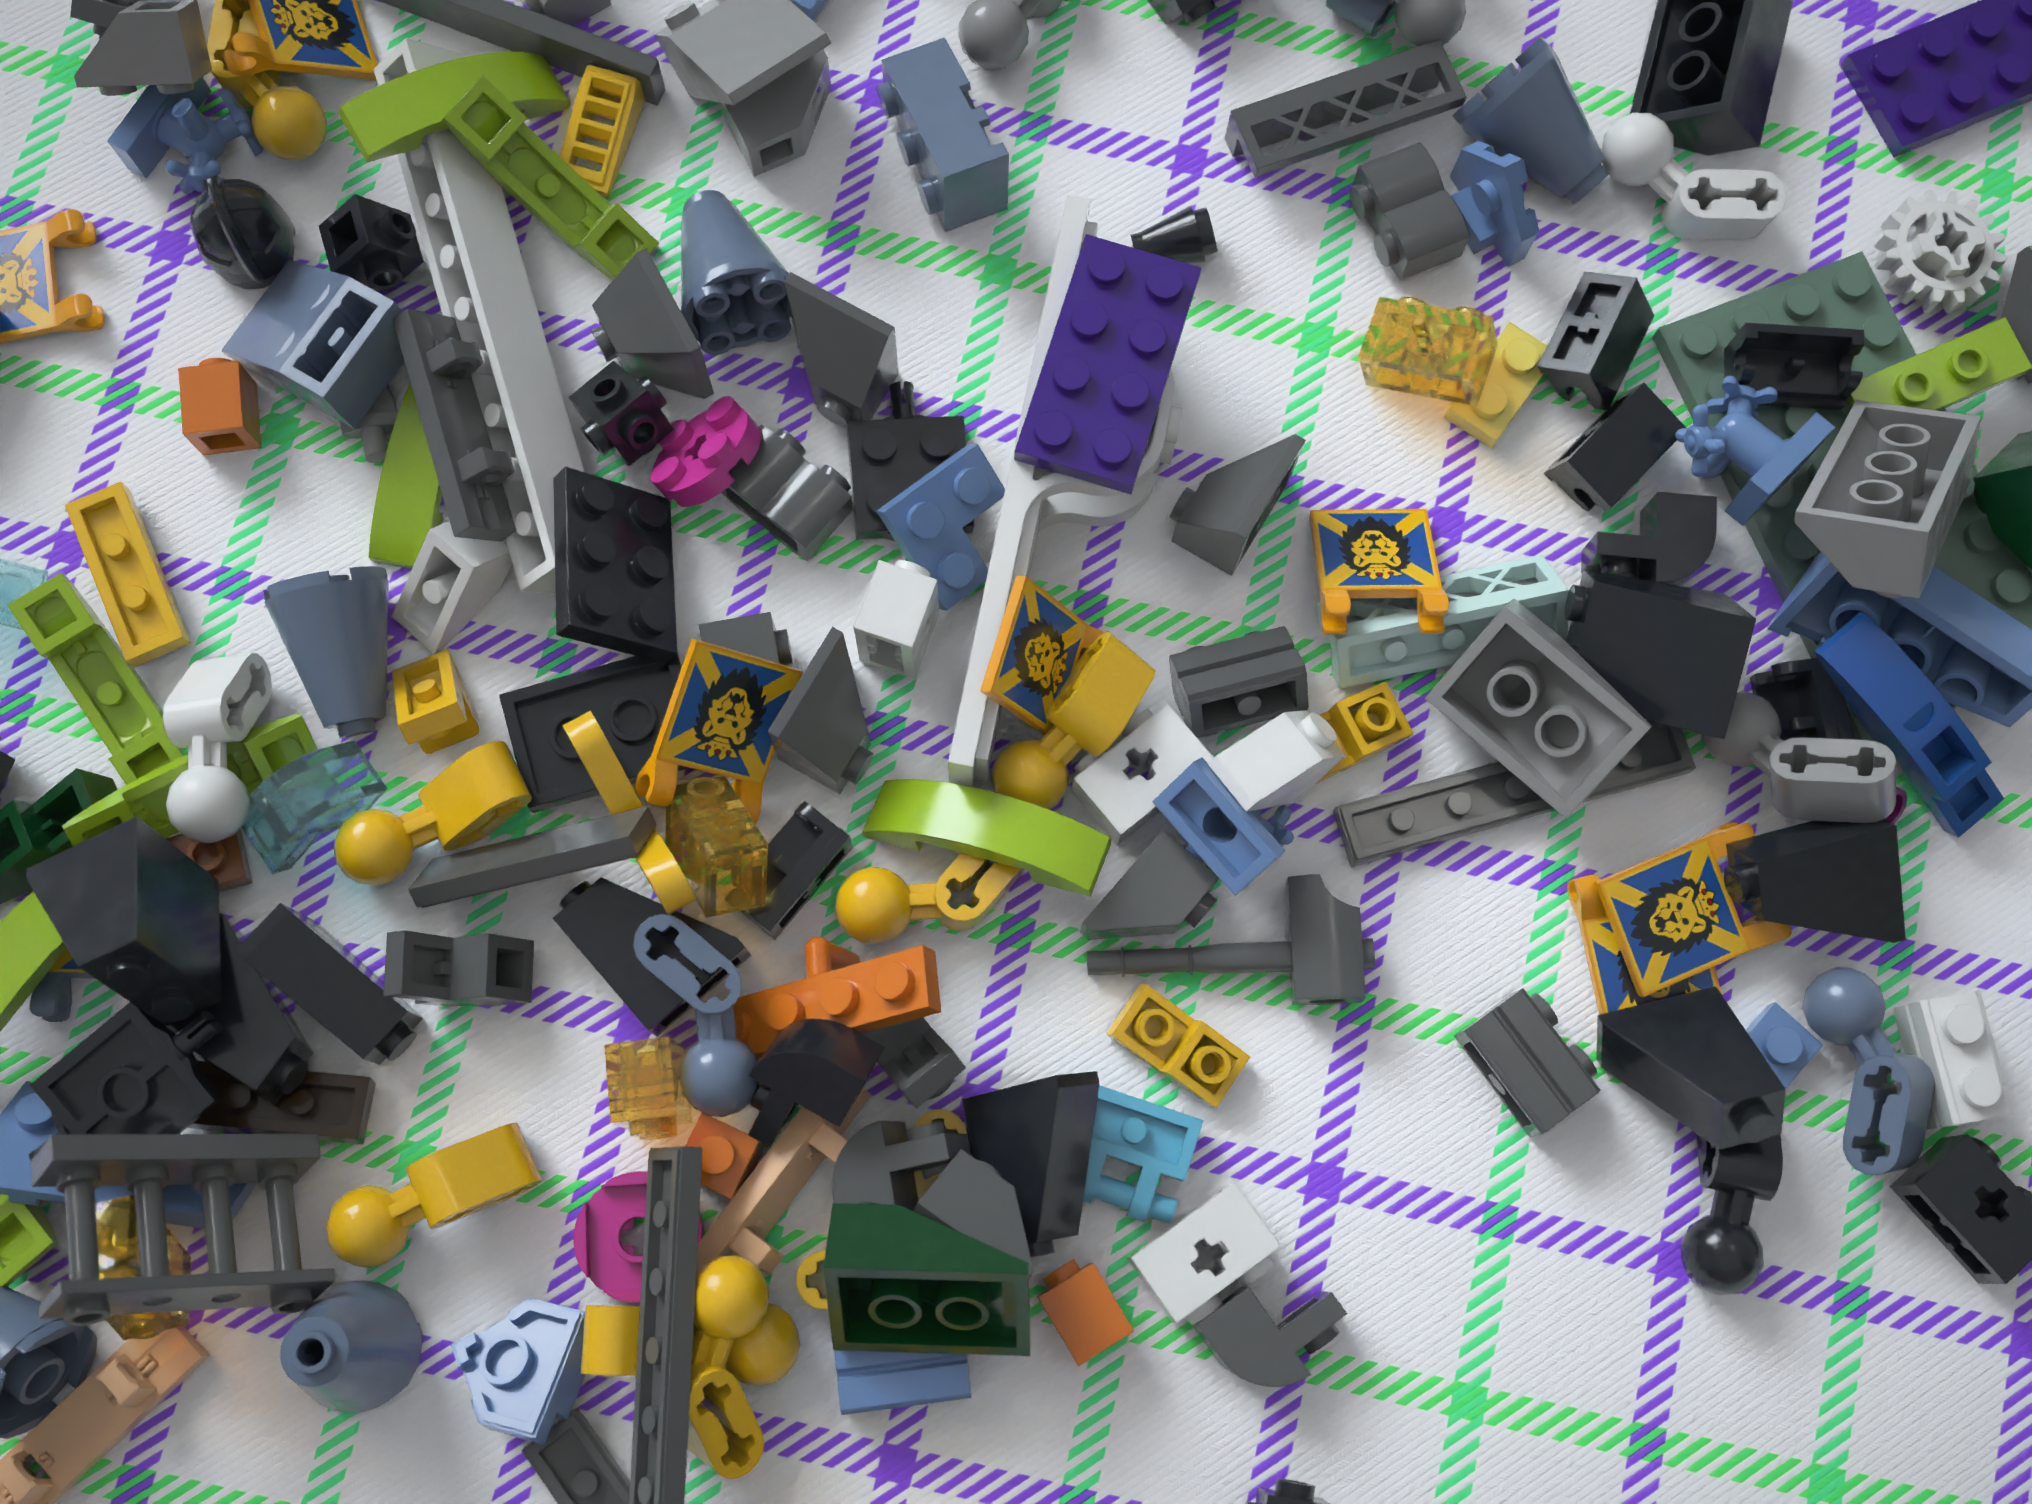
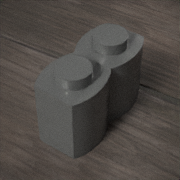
(1409, 211)
(790, 494)

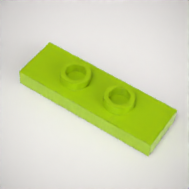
(1949, 371)

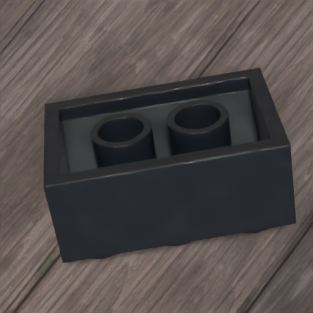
(1712, 70)

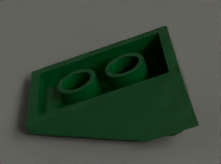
(921, 1286)

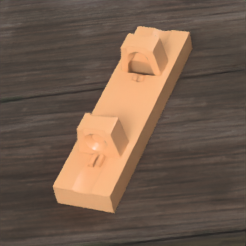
(773, 1187)
(98, 1415)

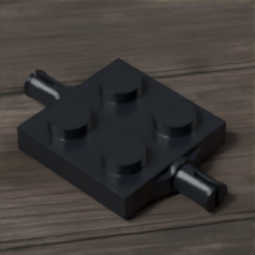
(894, 455)
(131, 1078)

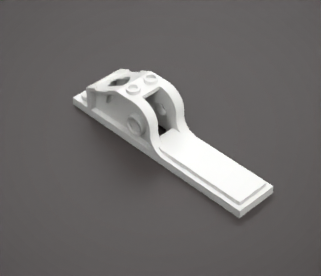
(1037, 500)

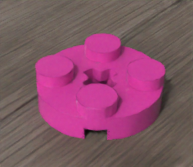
(703, 451)
(600, 1233)

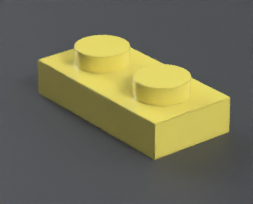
(1506, 388)

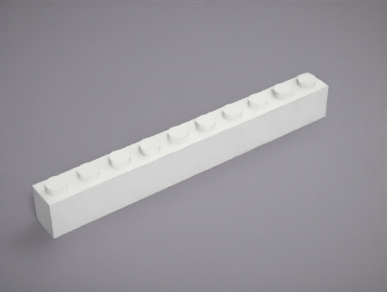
(489, 295)

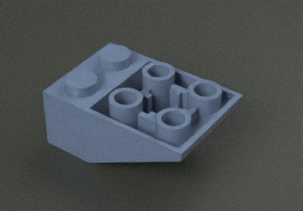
(321, 340)

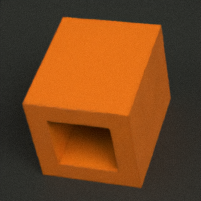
(219, 407)
(726, 1154)
(1083, 1310)

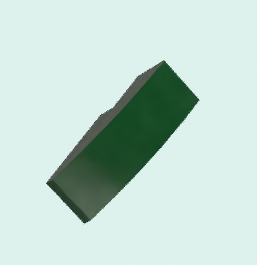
(35, 830)

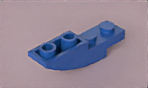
(1914, 721)

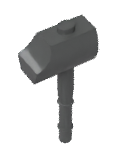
(1321, 951)

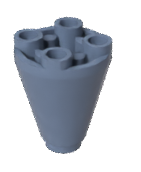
(1538, 120)
(729, 278)

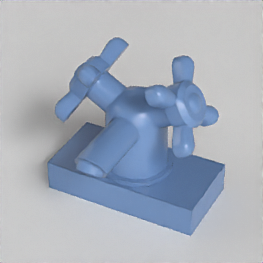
(174, 122)
(1749, 445)
(1219, 830)

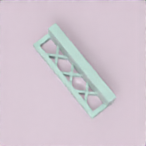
(1390, 638)

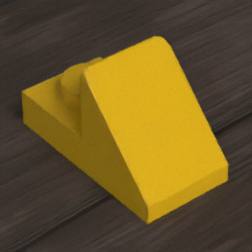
(433, 703)

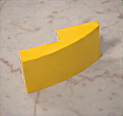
(1366, 726)
(1178, 1045)

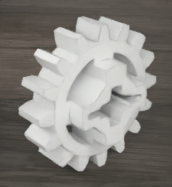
(1940, 251)

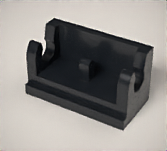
(1597, 338)
(1801, 362)
(1616, 449)
(1804, 700)
(797, 866)

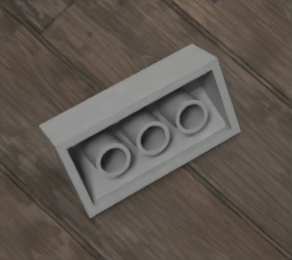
(1889, 494)

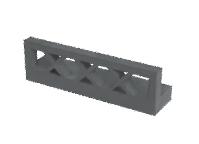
(1344, 98)

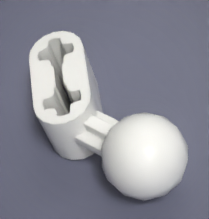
(1697, 204)
(205, 711)

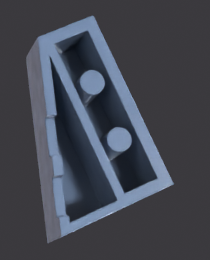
(944, 135)

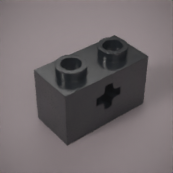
(1942, 1196)

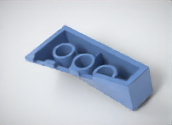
(1952, 634)

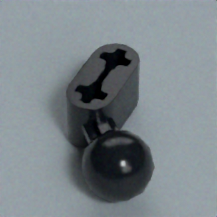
(1722, 1248)

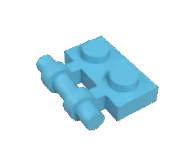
(1145, 1137)

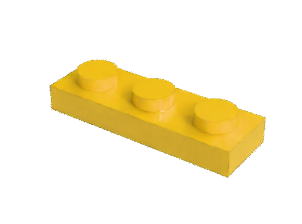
(127, 574)

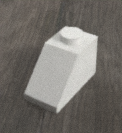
(450, 585)
(1278, 760)

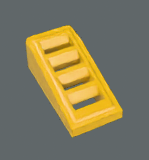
(610, 97)

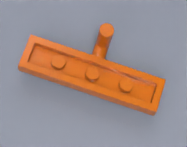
(854, 994)

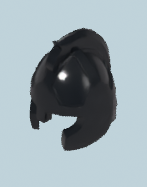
(242, 232)

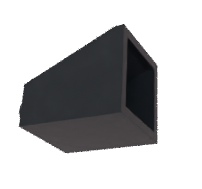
(1662, 647)
(137, 918)

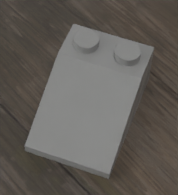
(737, 45)
(1538, 708)

